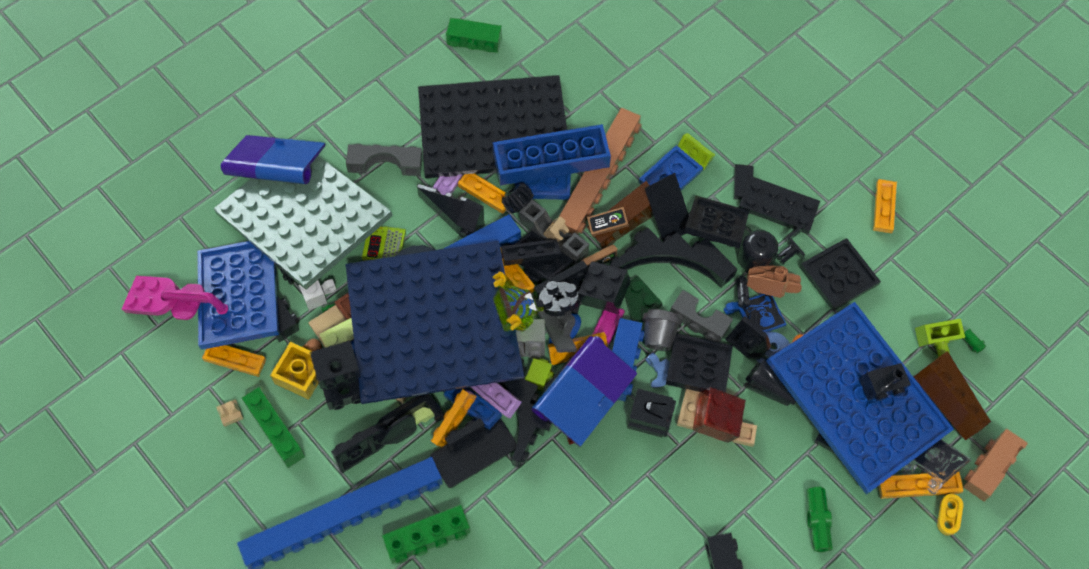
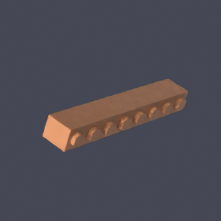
(593, 182)

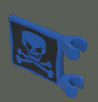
(770, 314)

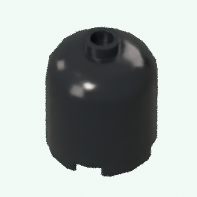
(758, 249)

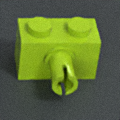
(940, 334)

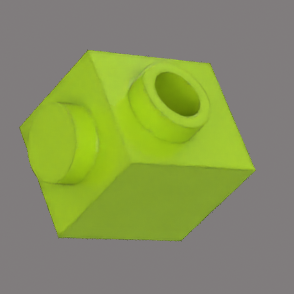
(540, 373)

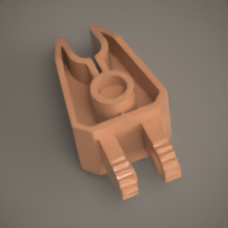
(773, 281)

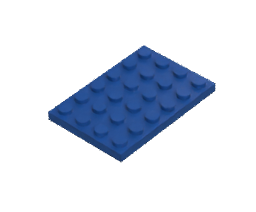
(247, 285)

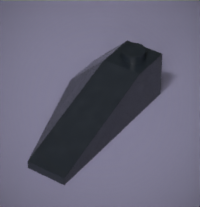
(461, 215)

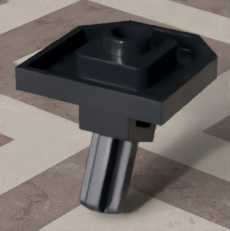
(749, 337)

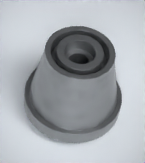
(660, 329)

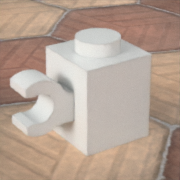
(315, 293)

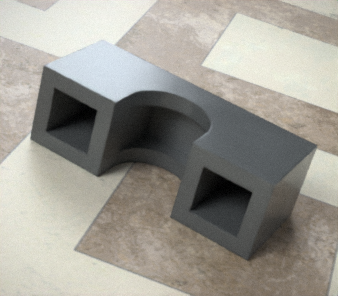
(712, 327)

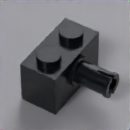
(885, 382)

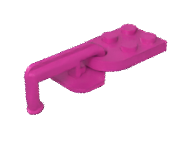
(160, 295)

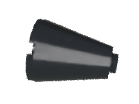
(766, 383)

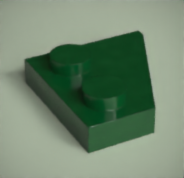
(640, 299)

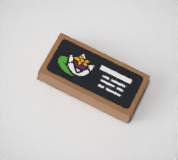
(607, 221)
(602, 256)

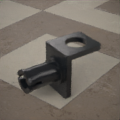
(792, 248)

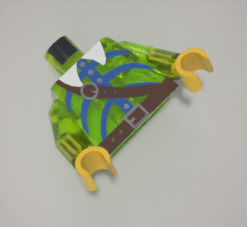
(515, 305)

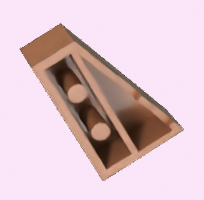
(993, 464)

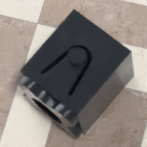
(651, 413)

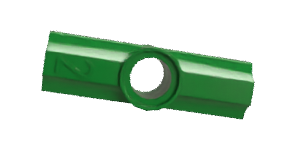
(819, 519)

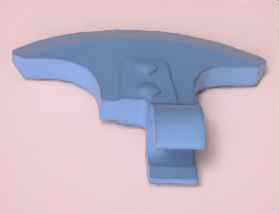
(661, 369)

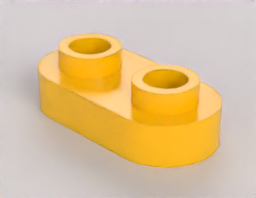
(950, 516)

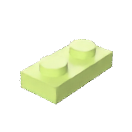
(338, 333)

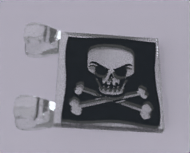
(940, 462)

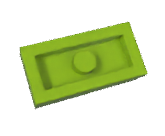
(696, 150)

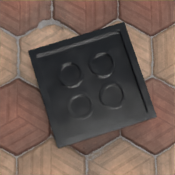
(717, 222)
(840, 274)
(699, 364)

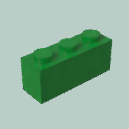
(474, 35)

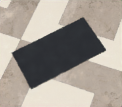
(668, 206)

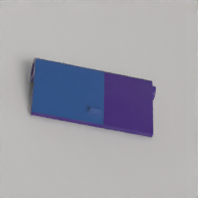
(272, 159)
(584, 390)

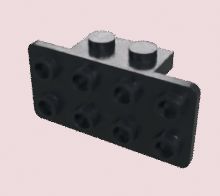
(472, 450)

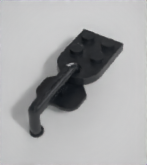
(374, 438)

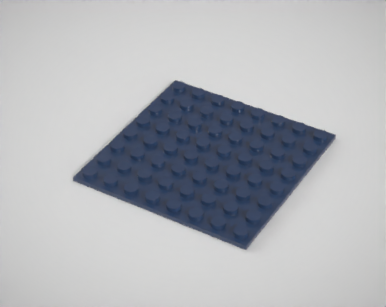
(430, 323)

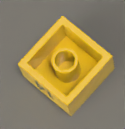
(296, 371)

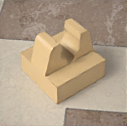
(554, 228)
(229, 413)

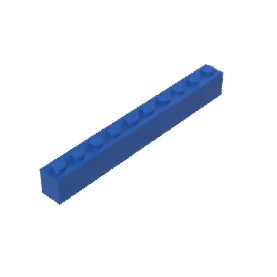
(339, 514)

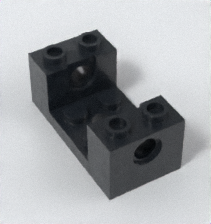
(336, 371)

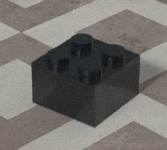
(604, 287)

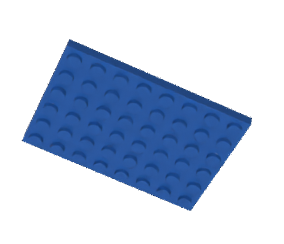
(824, 380)

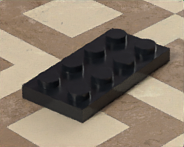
(779, 204)

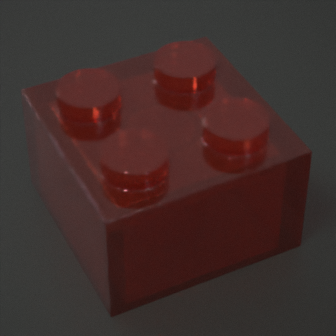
(719, 415)

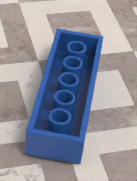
(551, 154)

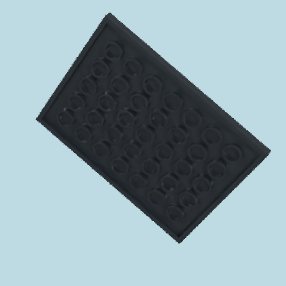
(467, 118)

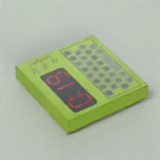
(384, 243)

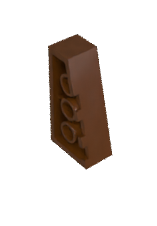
(637, 212)
(953, 395)

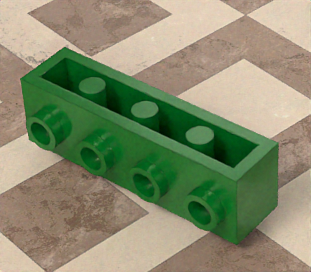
(426, 534)

